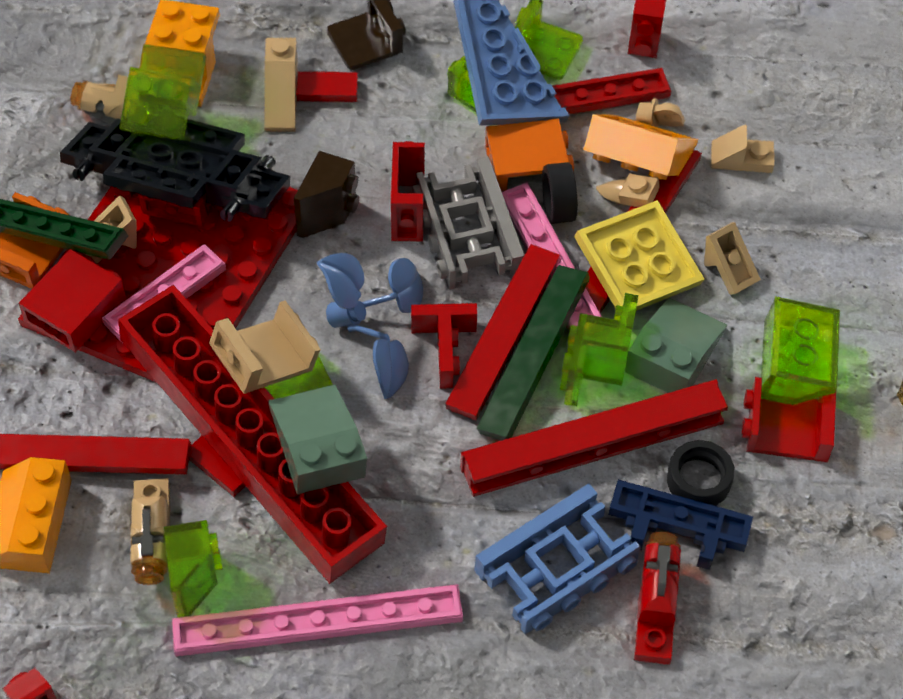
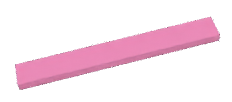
(316, 620)

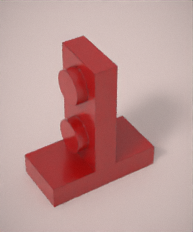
(447, 322)

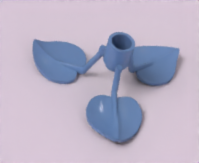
(344, 282)

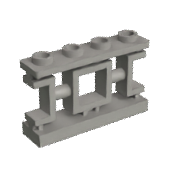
(491, 217)

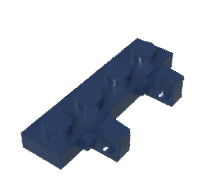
(708, 524)

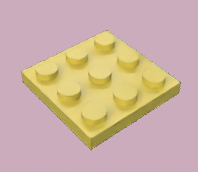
(639, 256)

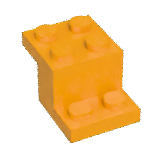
(187, 29)

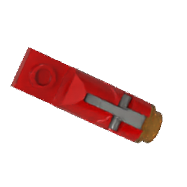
(658, 599)

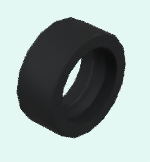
(559, 193)
(707, 452)

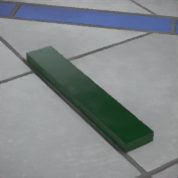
(60, 230)
(533, 353)

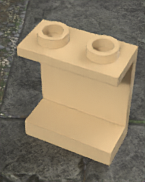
(266, 350)

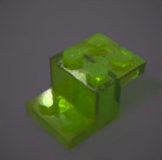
(162, 92)
(598, 349)

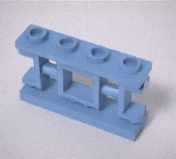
(542, 536)

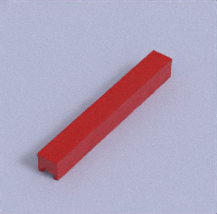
(593, 438)

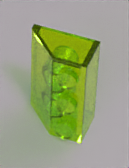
(799, 351)

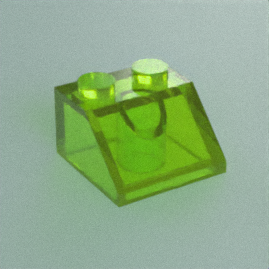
(192, 564)

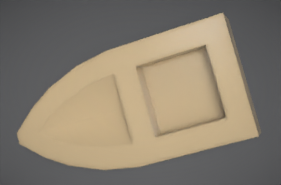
(634, 191)

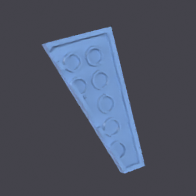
(503, 67)

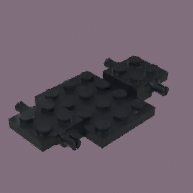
(180, 169)

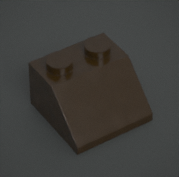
(326, 195)

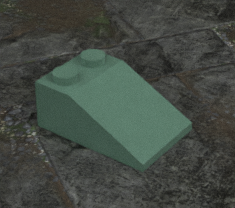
(673, 346)
(318, 439)

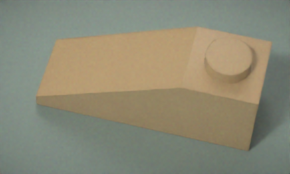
(280, 84)

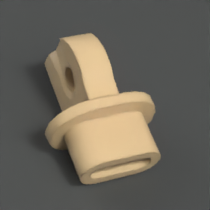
(659, 114)

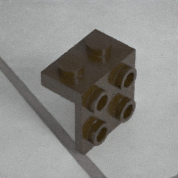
(368, 35)

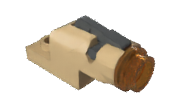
(100, 99)
(148, 517)

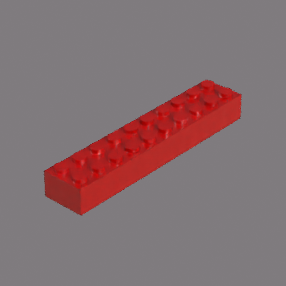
(173, 345)

